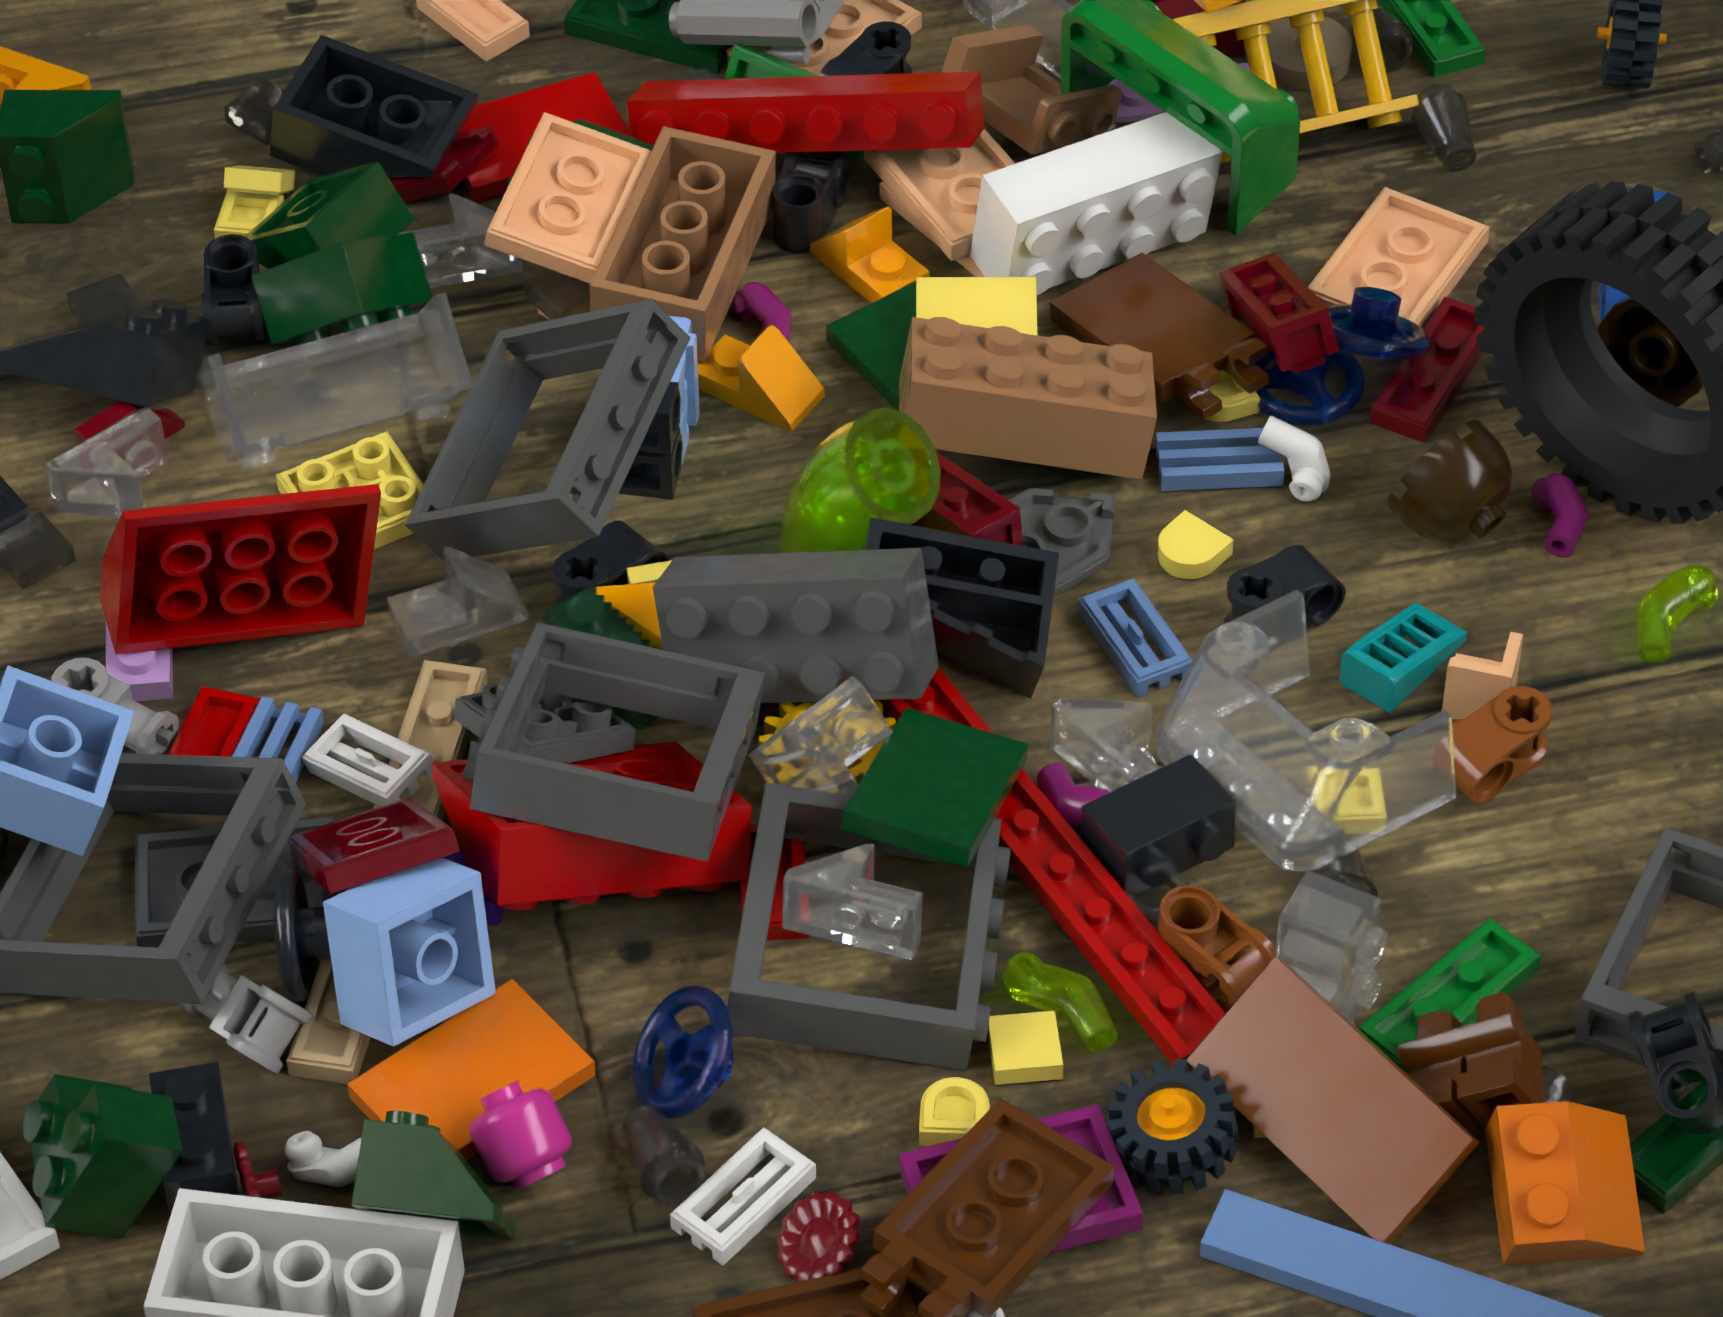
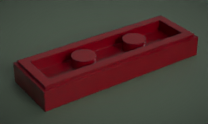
(1428, 383)

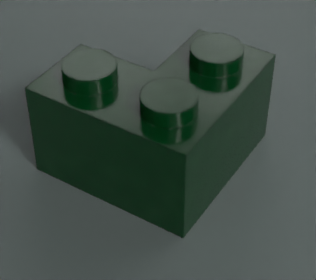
(342, 287)
(98, 1152)

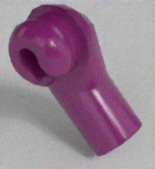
(761, 302)
(1570, 513)
(1064, 794)

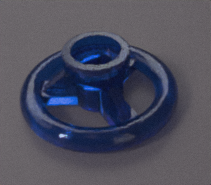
(1374, 326)
(1312, 385)
(693, 1061)

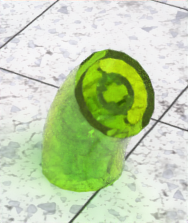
(864, 470)

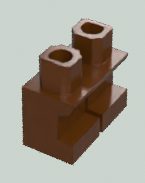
(1476, 1064)

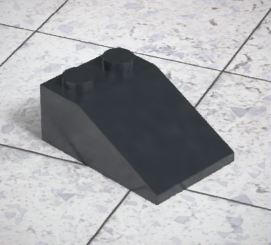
(364, 110)
(124, 357)

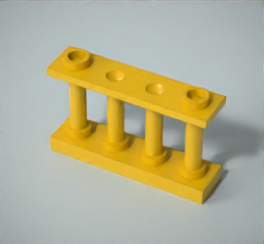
(1252, 23)

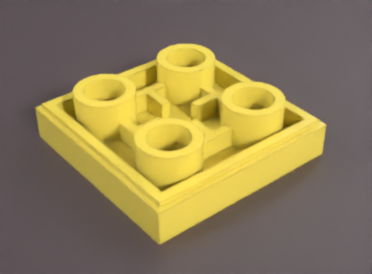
(980, 301)
(364, 463)

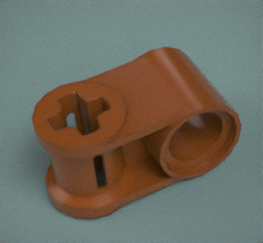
(1500, 742)
(1213, 943)

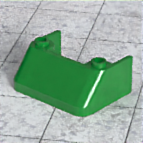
(1192, 85)

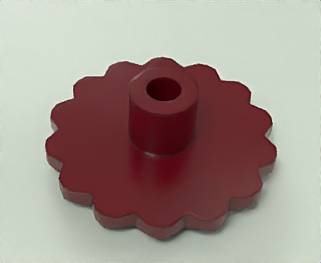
(260, 1185)
(817, 1237)

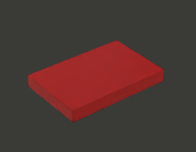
(517, 118)

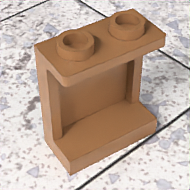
(1024, 99)

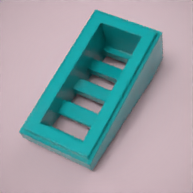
(1389, 686)

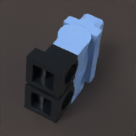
(665, 443)

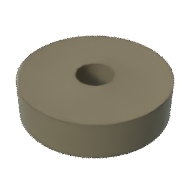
(1288, 57)

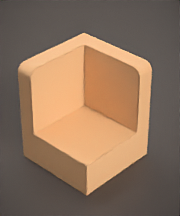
(1476, 680)

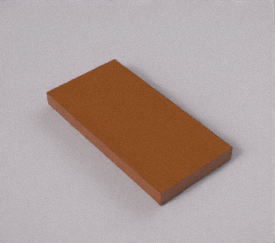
(1333, 1102)

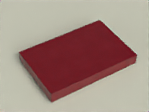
(372, 845)

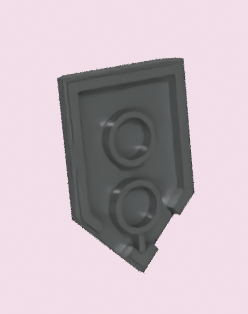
(1070, 526)

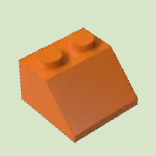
(1562, 1183)

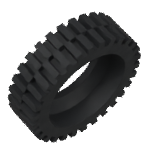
(1565, 376)

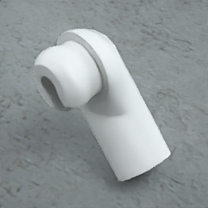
(1304, 456)
(321, 1164)

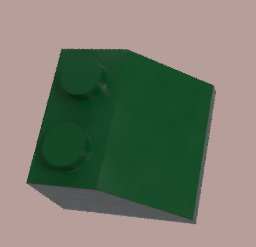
(62, 152)
(331, 211)
(420, 1173)

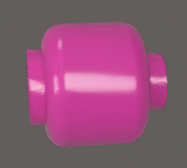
(520, 1135)

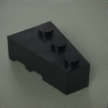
(984, 599)

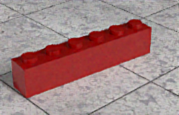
(817, 111)

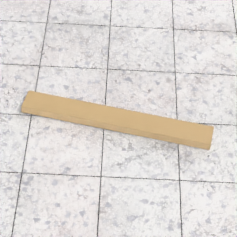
(324, 1046)

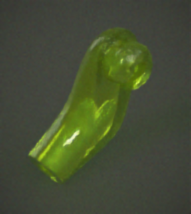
(1667, 606)
(1064, 991)

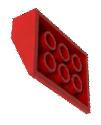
(239, 568)
(543, 863)

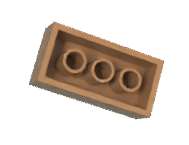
(688, 230)
(1030, 396)

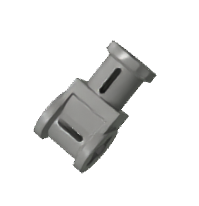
(149, 730)
(251, 1017)

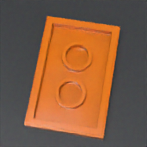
(470, 1058)

